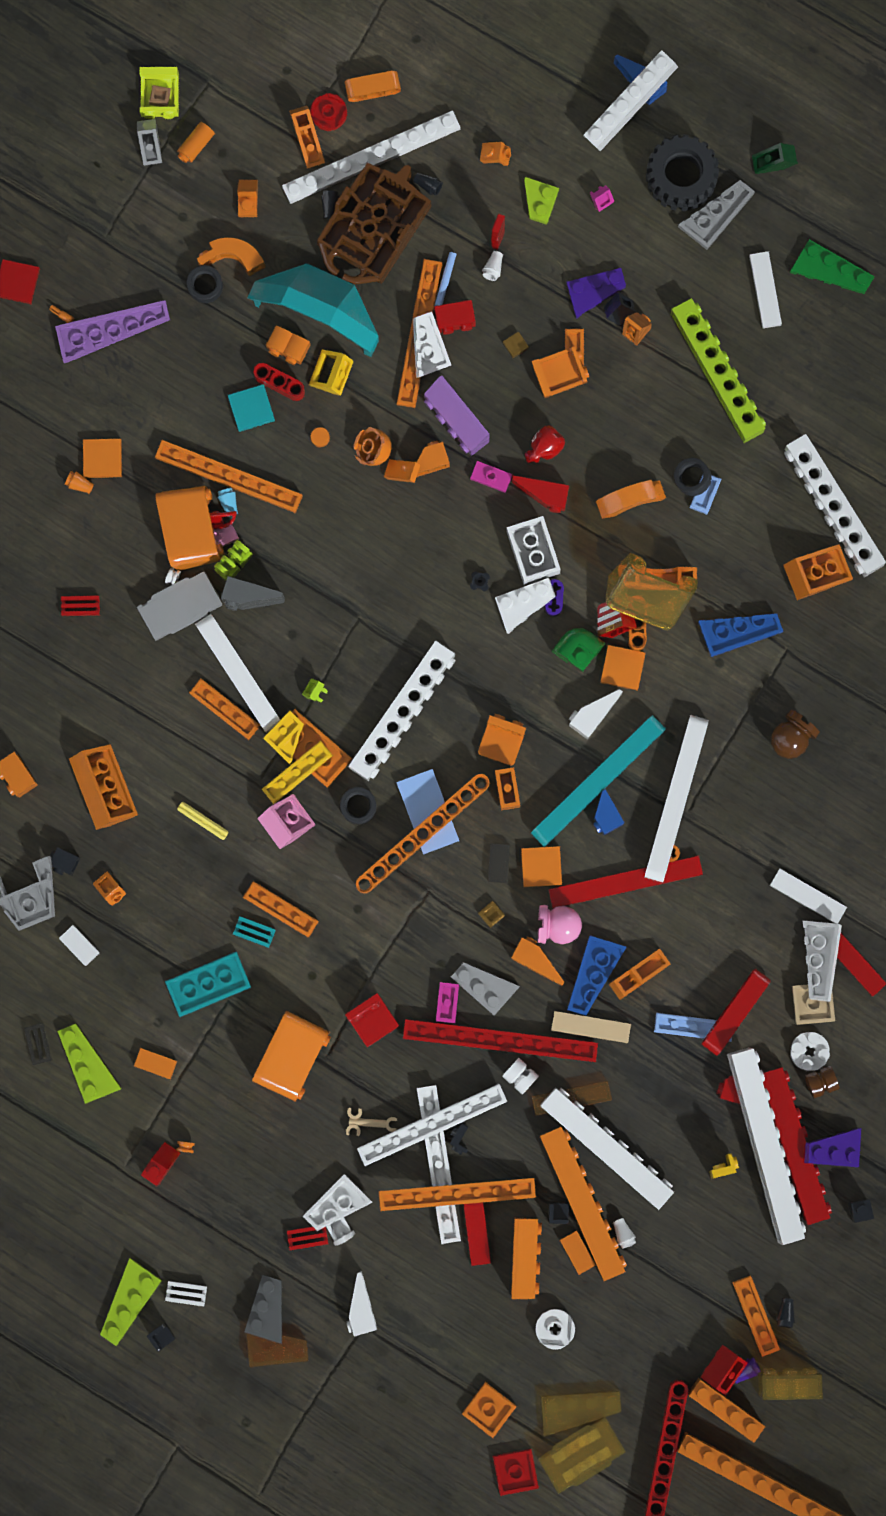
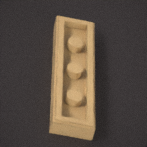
(591, 1027)

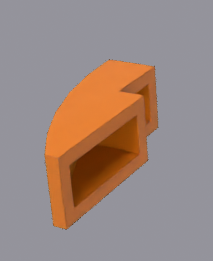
(639, 974)

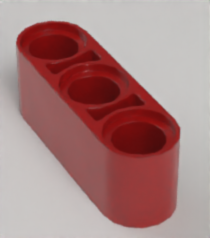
(274, 374)

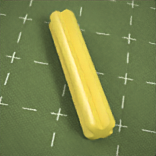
(202, 820)

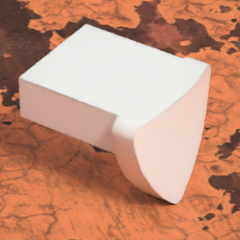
(340, 1231)

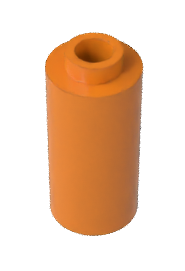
(195, 142)

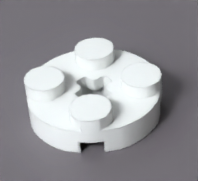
(814, 1041)
(563, 1321)

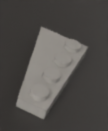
(712, 219)

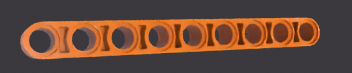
(427, 825)

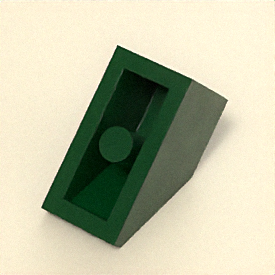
(775, 158)

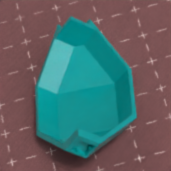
(322, 299)

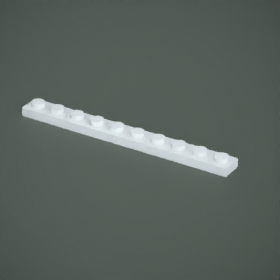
(374, 155)

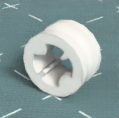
(172, 576)

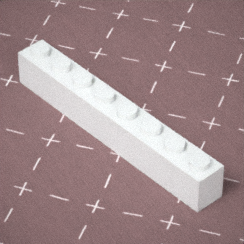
(606, 1148)

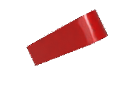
(736, 1012)

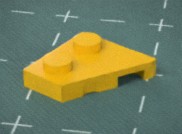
(285, 736)

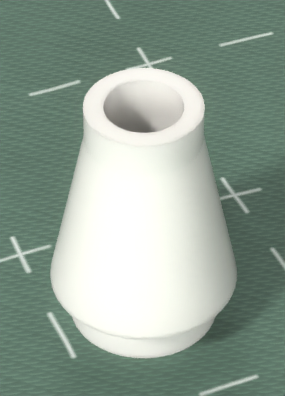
(493, 267)
(624, 1234)

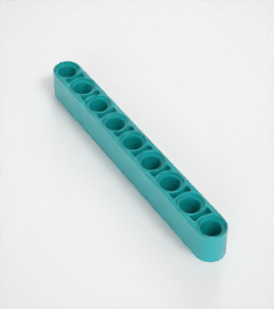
(598, 780)

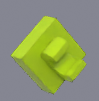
(313, 690)

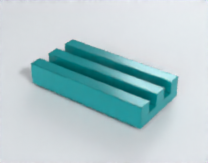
(239, 926)

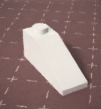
(591, 715)
(361, 1312)

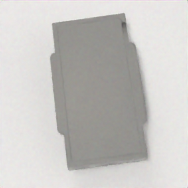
(179, 606)

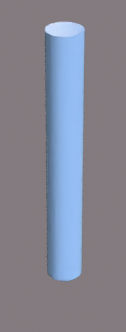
(445, 279)

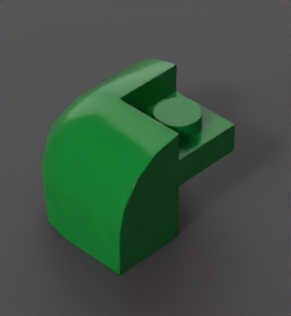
(578, 647)

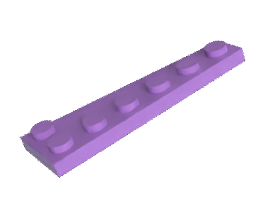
(94, 333)

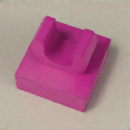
(602, 198)

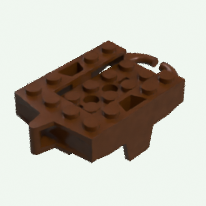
(346, 230)

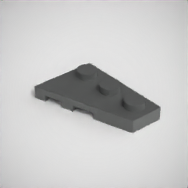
(266, 1312)

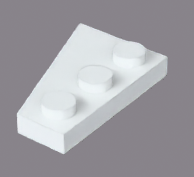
(429, 346)
(523, 602)
(336, 1203)

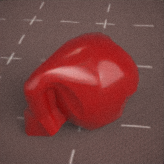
(545, 444)

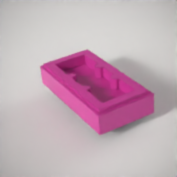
(491, 476)

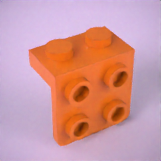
(502, 739)

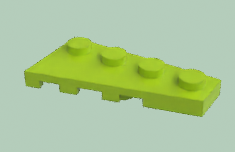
(89, 1070)
(131, 1296)

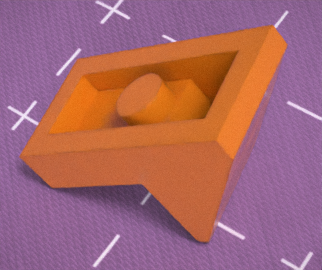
(247, 198)

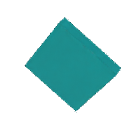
(251, 408)

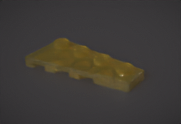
(572, 1410)

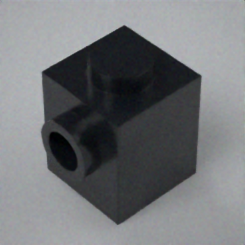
(63, 862)

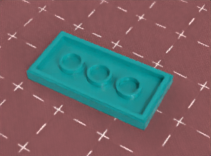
(208, 984)

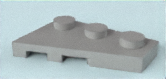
(484, 987)

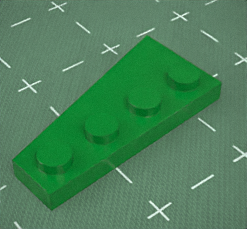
(824, 265)

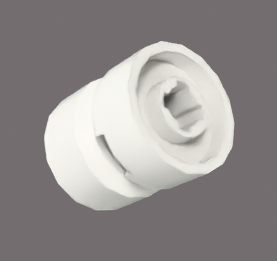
(520, 1076)

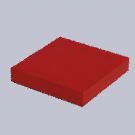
(18, 281)
(515, 1472)

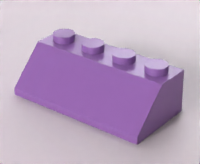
(456, 416)

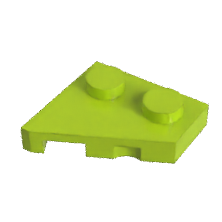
(540, 199)

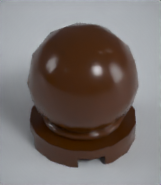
(792, 737)

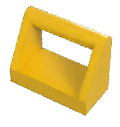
(338, 374)

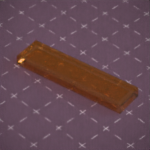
(583, 1095)

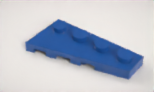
(732, 633)
(596, 966)

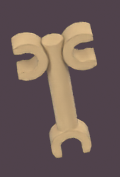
(356, 1121)

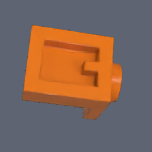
(109, 888)

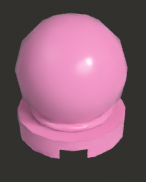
(559, 924)

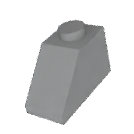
(149, 142)

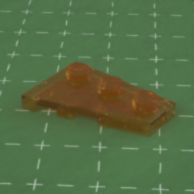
(267, 1353)

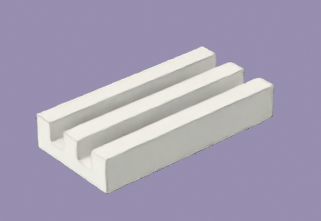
(186, 1301)

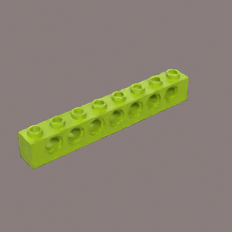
(692, 310)

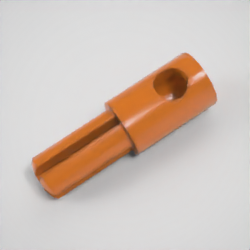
(62, 314)

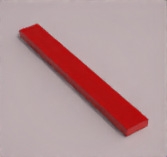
(622, 883)

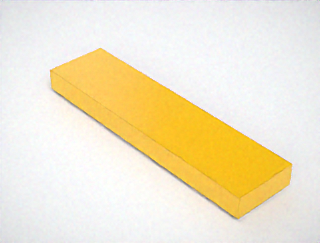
(297, 772)

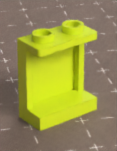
(162, 77)

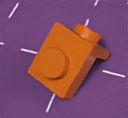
(495, 153)

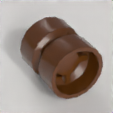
(821, 1082)

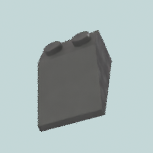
(245, 595)

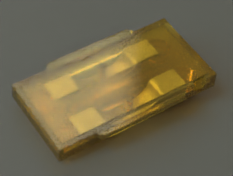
(581, 1455)

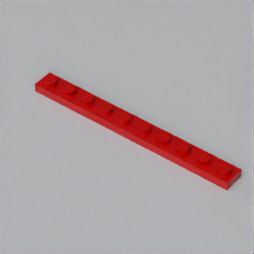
(500, 1040)

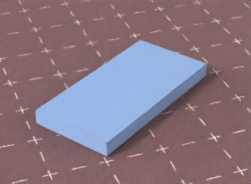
(421, 799)

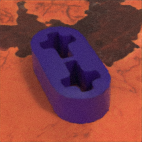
(559, 599)

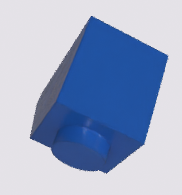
(607, 816)

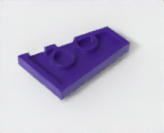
(593, 289)
(835, 1150)

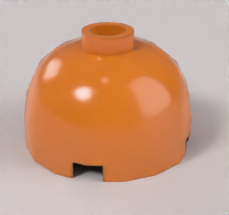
(372, 447)

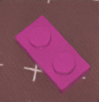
(447, 1002)

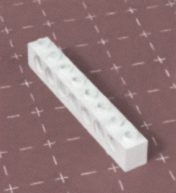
(803, 446)
(436, 653)

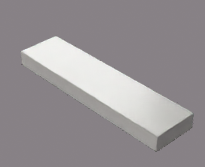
(765, 290)
(808, 896)

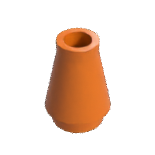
(78, 482)

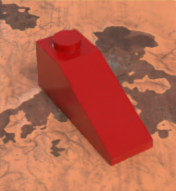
(546, 493)

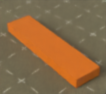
(224, 709)
(280, 909)
(756, 1316)

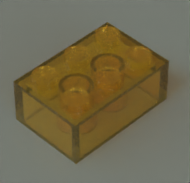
(790, 1384)

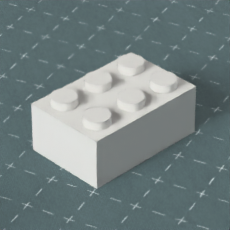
(533, 550)

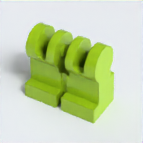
(237, 554)

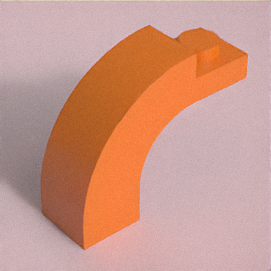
(233, 249)
(630, 497)

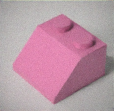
(286, 821)

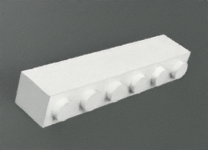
(631, 100)

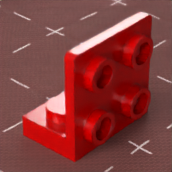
(372, 1020)

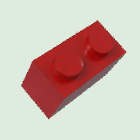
(455, 317)
(724, 1370)

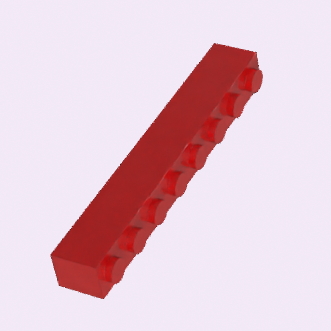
(793, 1140)

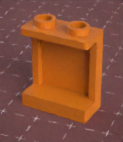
(560, 371)

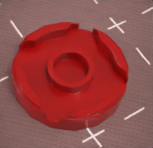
(328, 112)

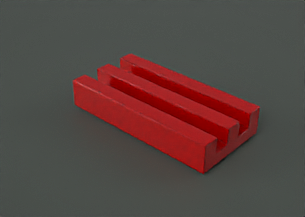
(84, 605)
(291, 1240)

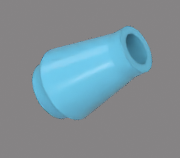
(228, 500)

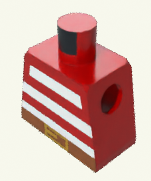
(613, 623)

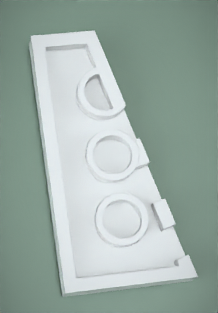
(822, 951)

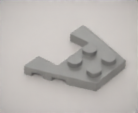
(33, 902)

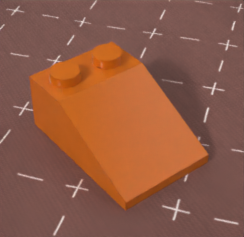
(818, 571)

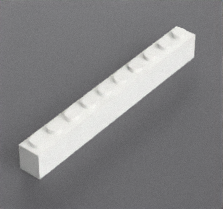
(766, 1146)

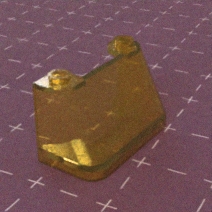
(646, 595)

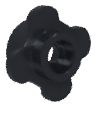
(479, 576)

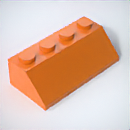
(103, 786)
(525, 1257)

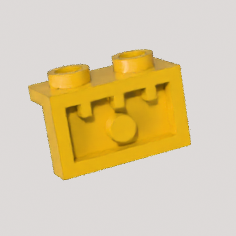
(722, 1170)

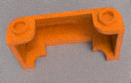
(188, 527)
(291, 1056)

